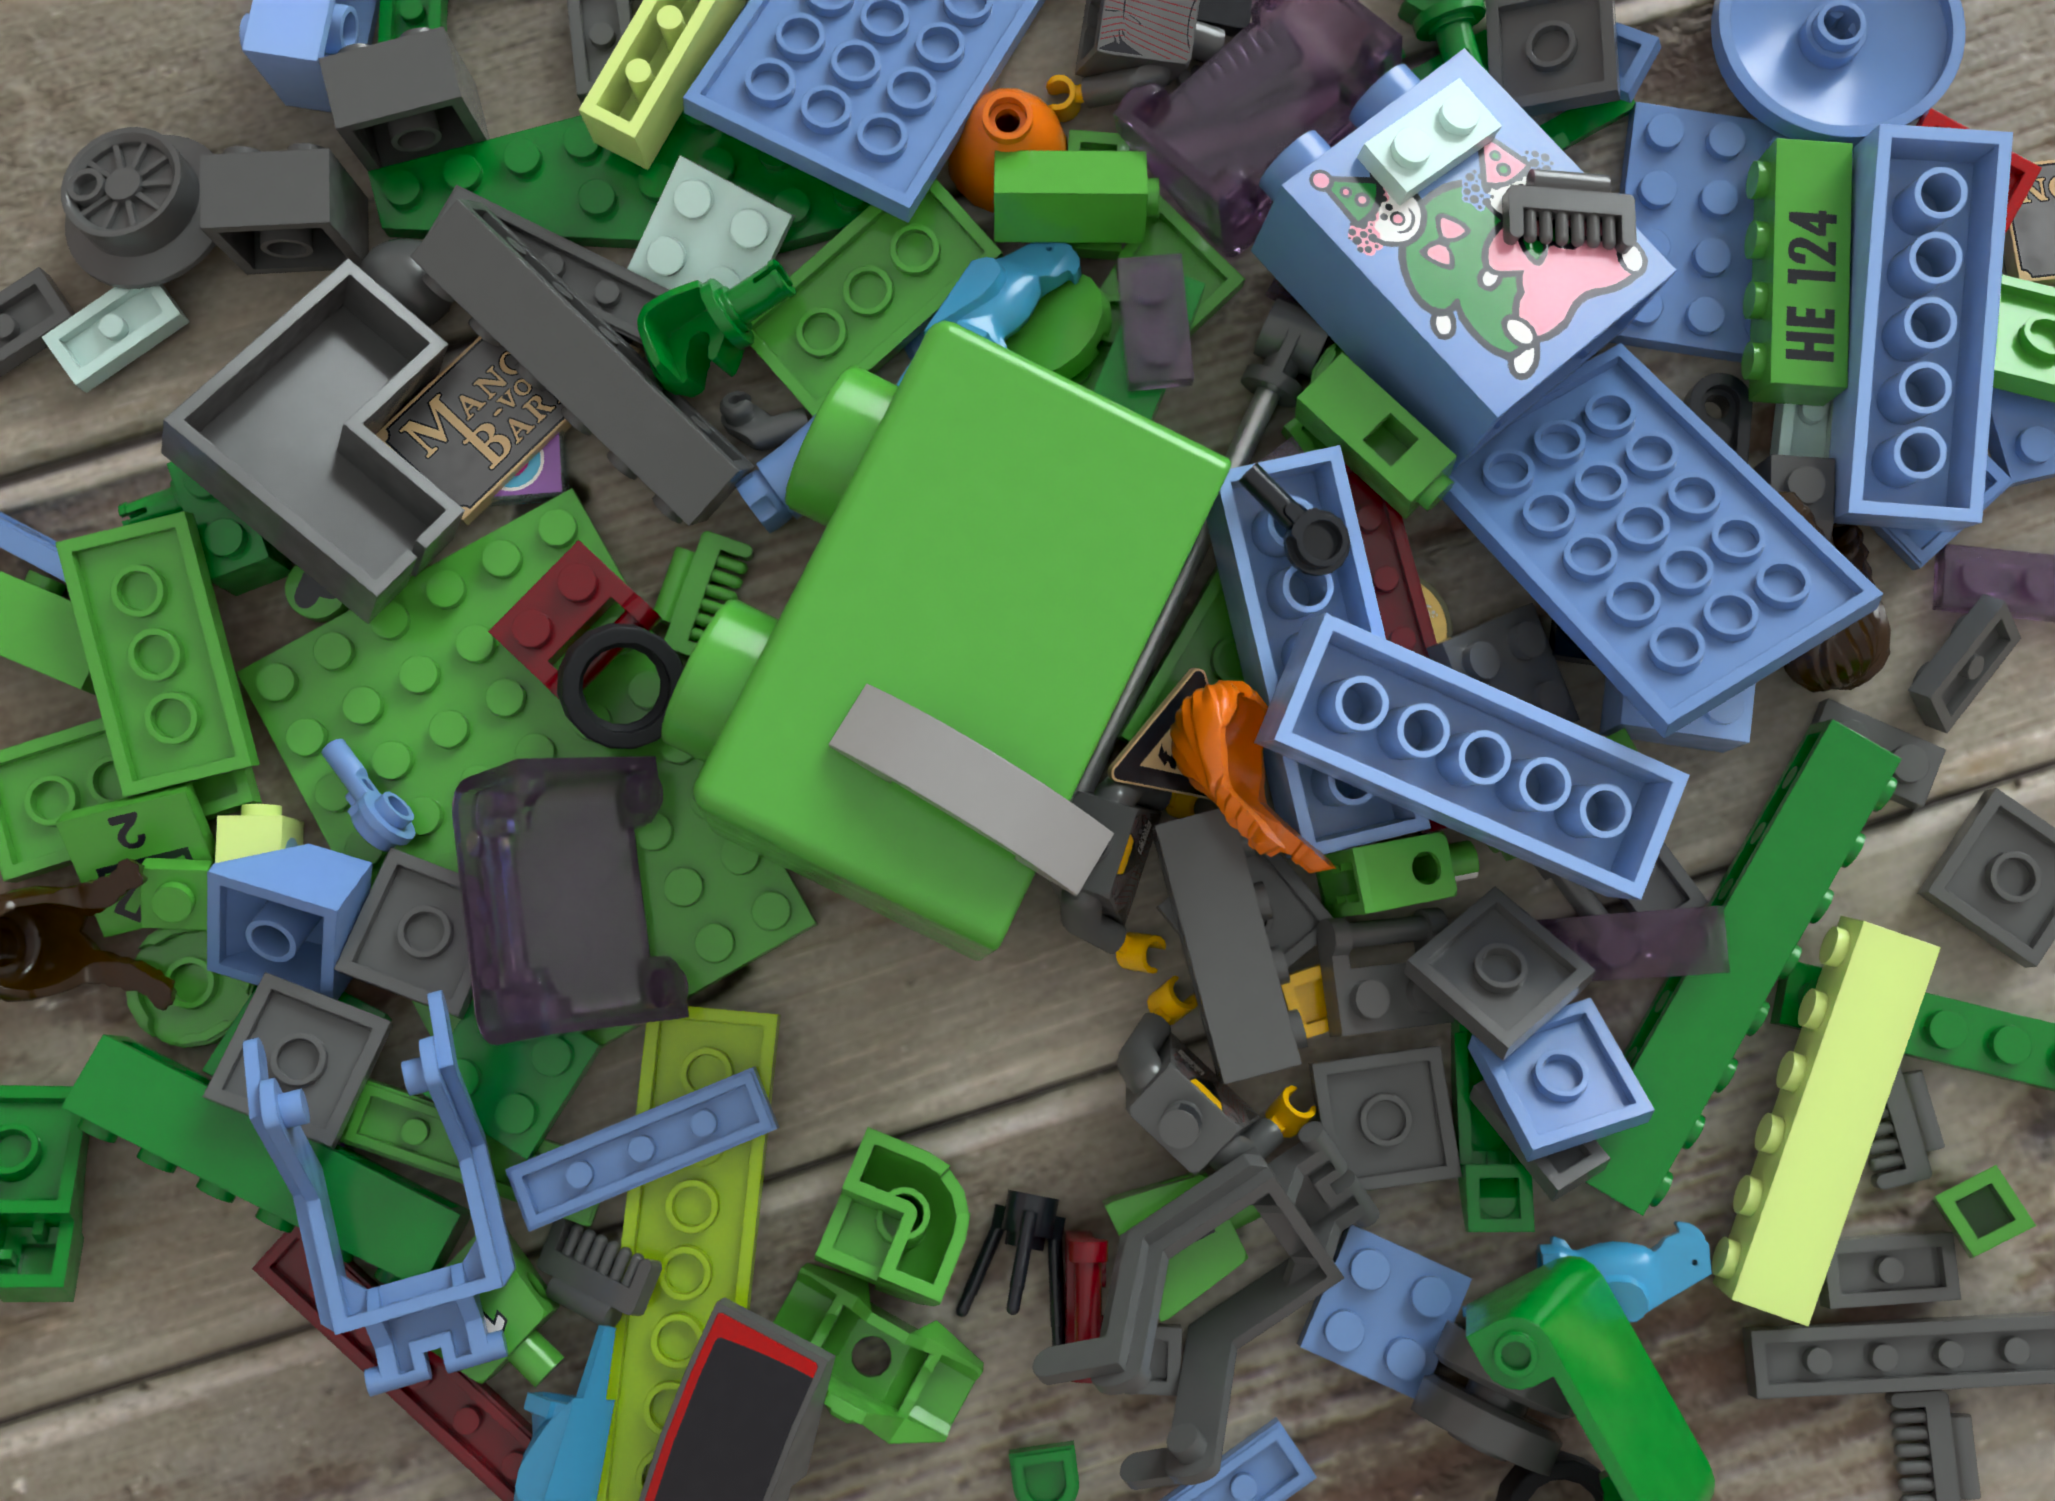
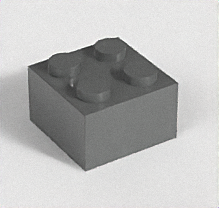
(403, 98)
(283, 209)

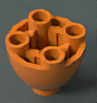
(1005, 123)

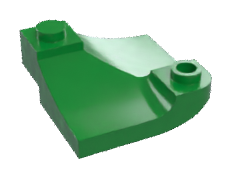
(40, 1194)

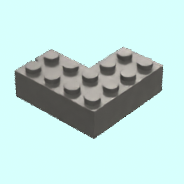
(296, 446)

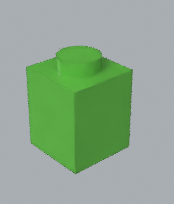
(1983, 1212)

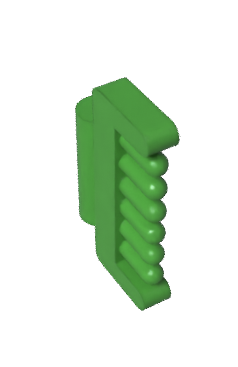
(689, 583)

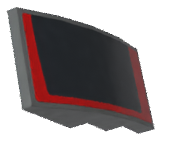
(741, 1413)

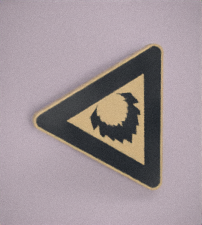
(1148, 756)

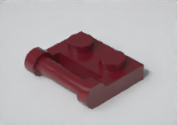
(563, 609)
(1083, 1286)

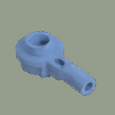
(379, 818)

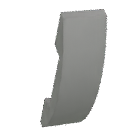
(972, 787)

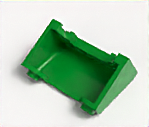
(1573, 1329)

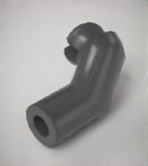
(756, 426)

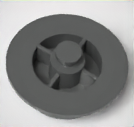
(135, 208)

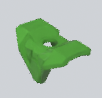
(927, 1369)

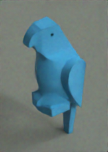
(1002, 293)
(1641, 1275)
(569, 1434)

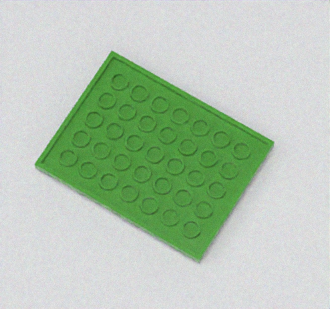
(440, 699)

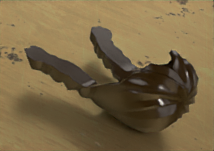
(1858, 650)
(50, 954)

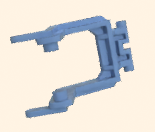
(421, 1310)

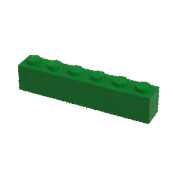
(161, 1109)

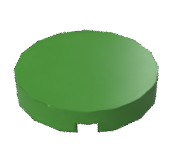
(1065, 328)
(204, 999)

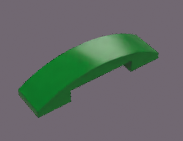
(1493, 1183)

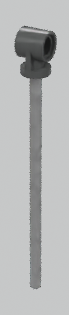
(1290, 346)

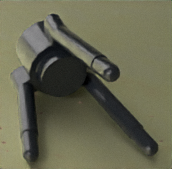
(1028, 1223)

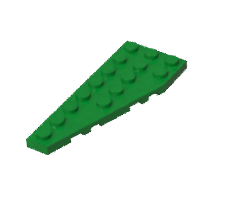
(594, 195)

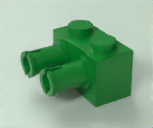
(233, 551)

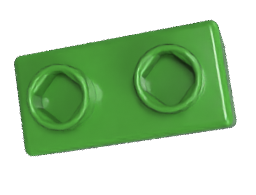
(981, 561)

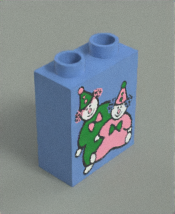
(1429, 287)

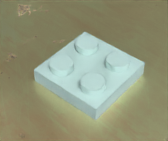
(708, 231)

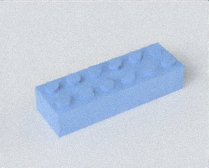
(1921, 327)
(1266, 611)
(1471, 758)

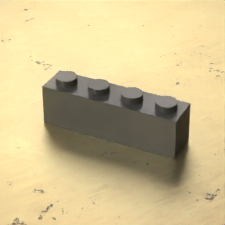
(1228, 948)

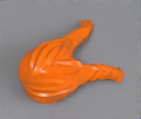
(1219, 757)

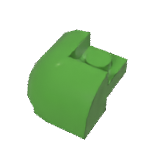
(897, 1221)

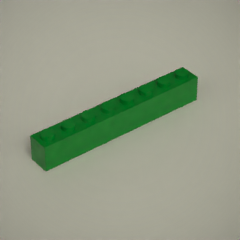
(1768, 901)

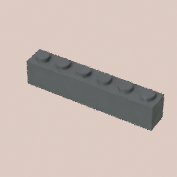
(580, 362)

